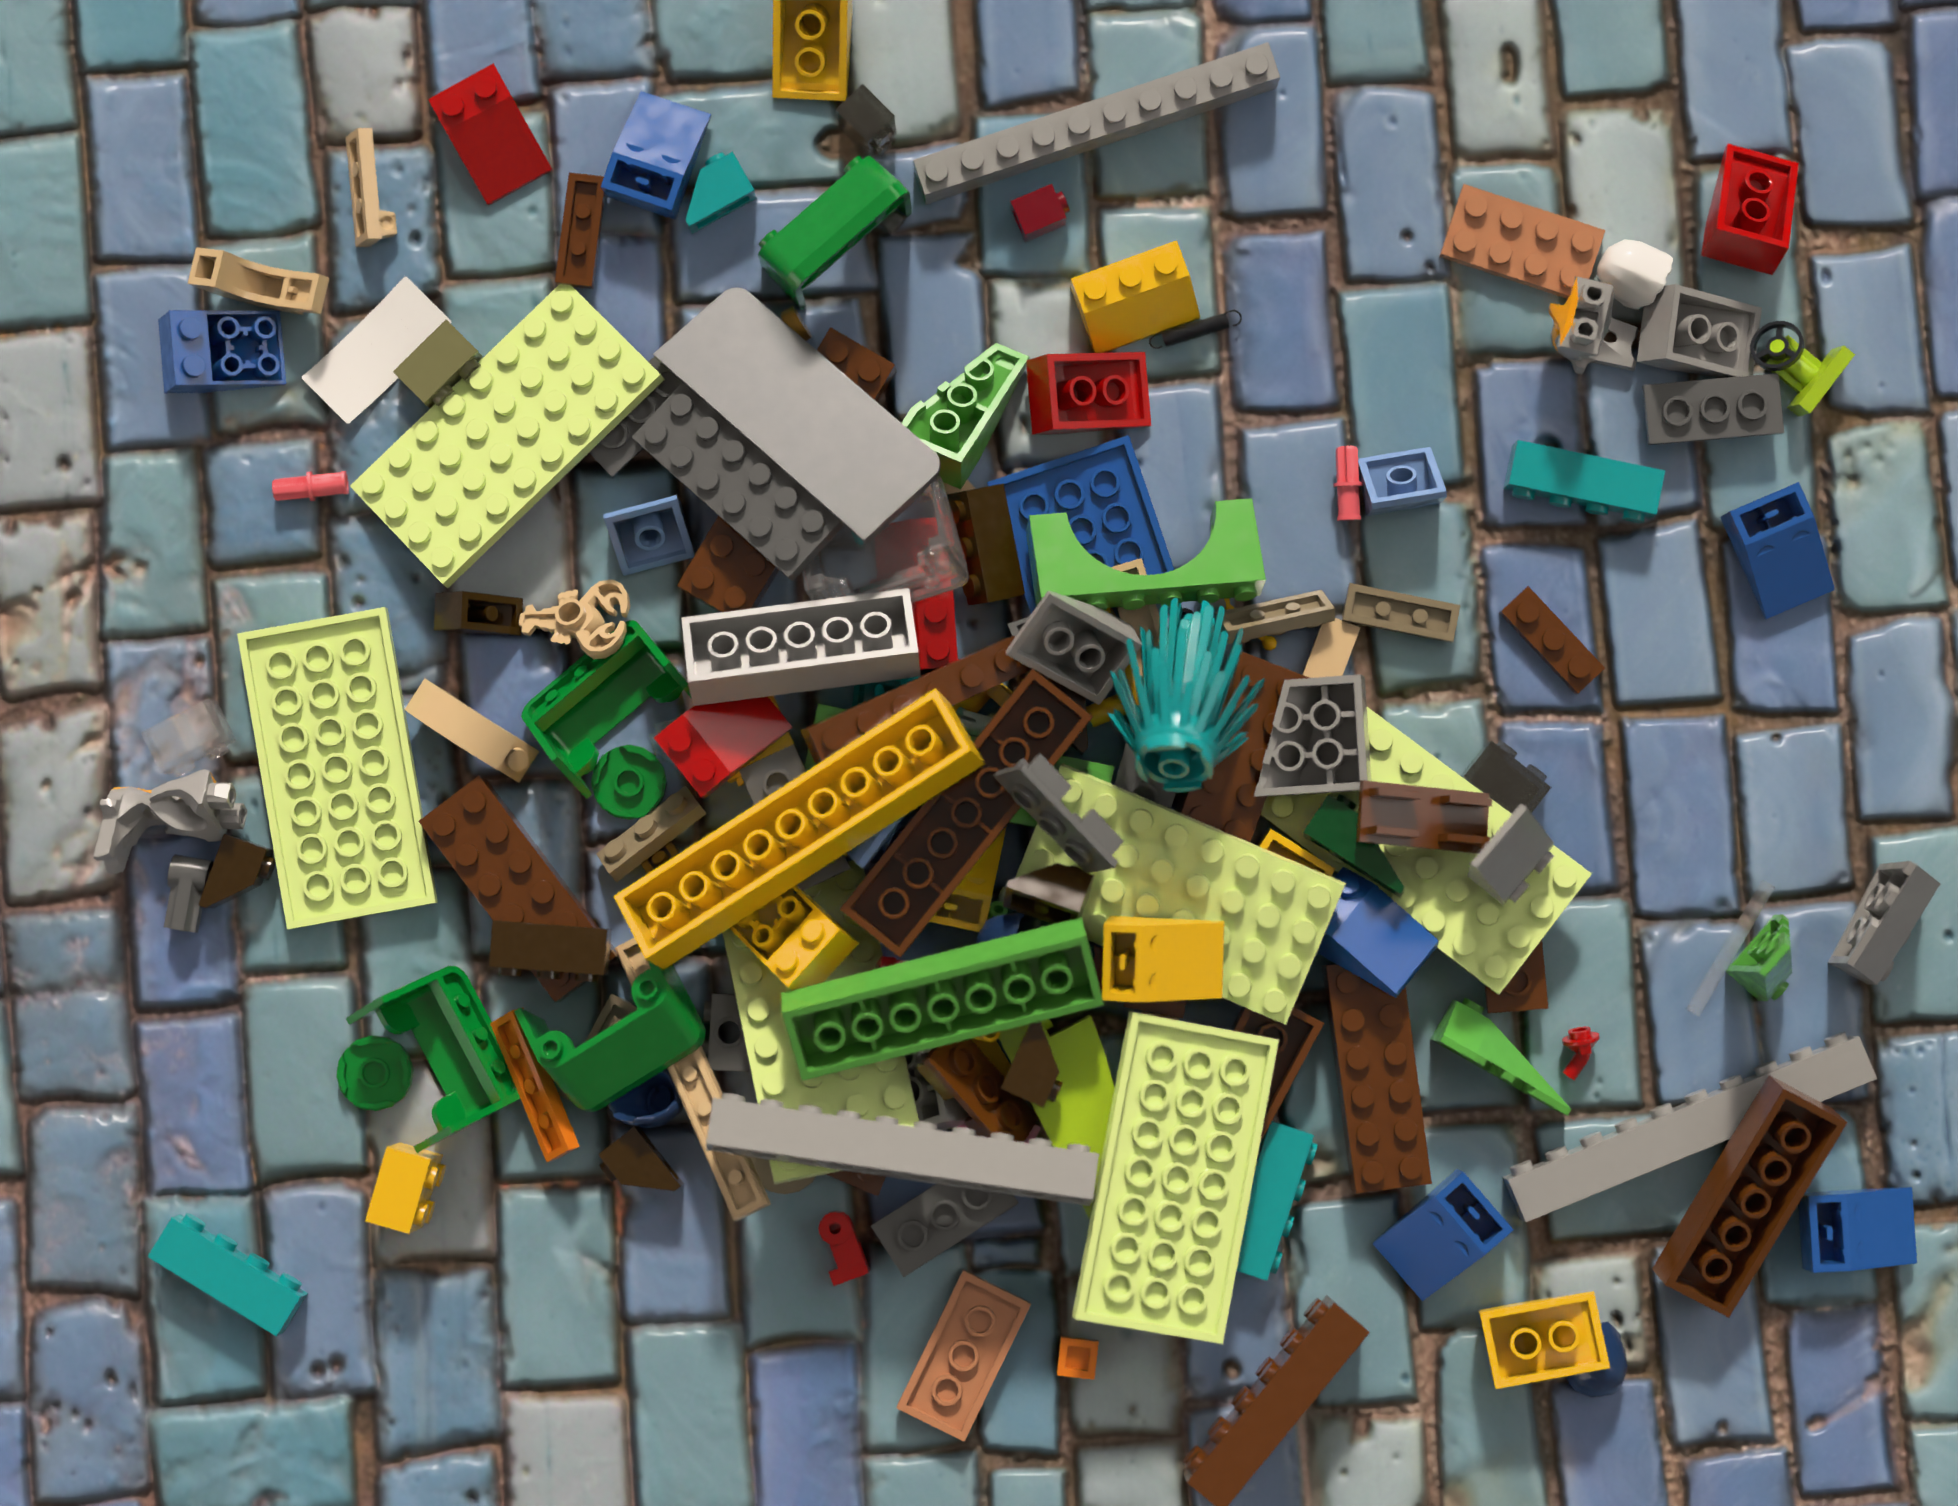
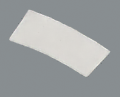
(365, 359)

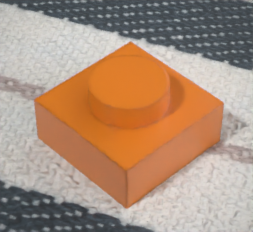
(1077, 1357)

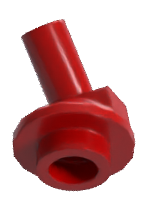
(1581, 1042)

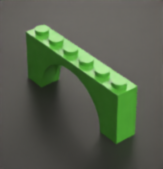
(1223, 569)

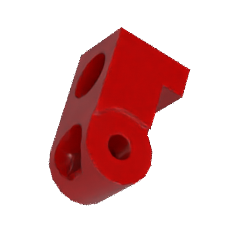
(839, 1232)

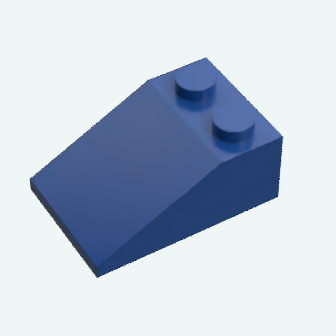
(1375, 936)

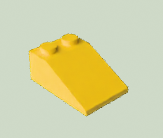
(811, 49)
(1544, 1339)

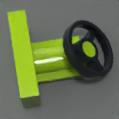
(1798, 366)

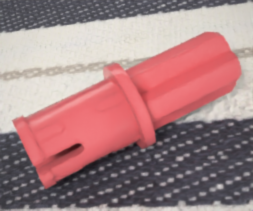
(1347, 483)
(310, 486)

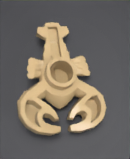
(582, 619)

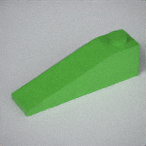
(966, 411)
(1765, 961)
(1484, 1045)

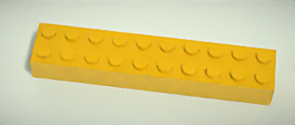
(798, 830)

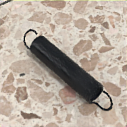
(1195, 329)

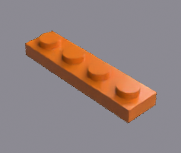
(535, 1089)

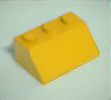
(1135, 298)

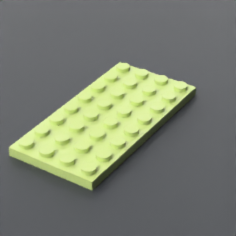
(507, 433)
(337, 768)
(1197, 872)
(1468, 922)
(869, 1089)
(1175, 1178)

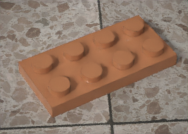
(1520, 242)
(963, 1355)

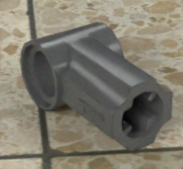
(187, 882)

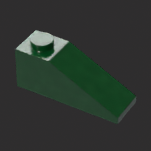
(1336, 832)

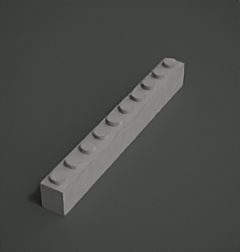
(1096, 123)
(1679, 1130)
(901, 1150)

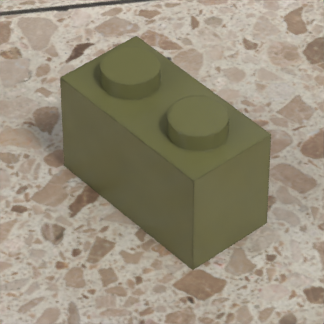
(438, 364)

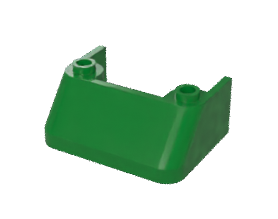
(832, 226)
(596, 697)
(455, 1041)
(628, 1051)

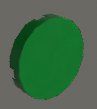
(629, 782)
(375, 1073)

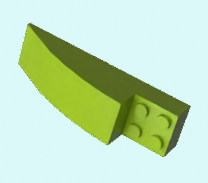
(1087, 1090)

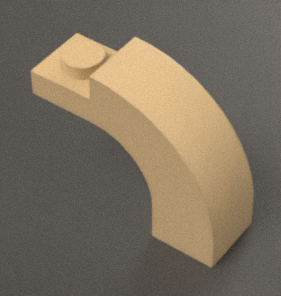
(257, 283)
(471, 730)

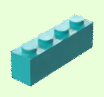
(1584, 480)
(1274, 1188)
(228, 1274)

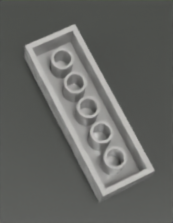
(800, 647)

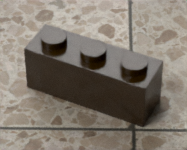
(987, 544)
(550, 950)

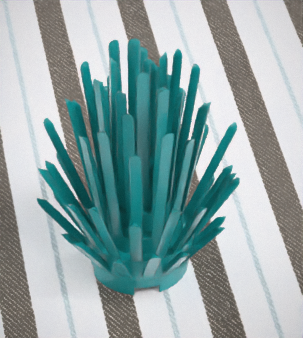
(1178, 715)

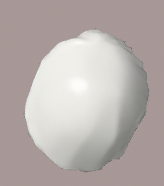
(1635, 272)

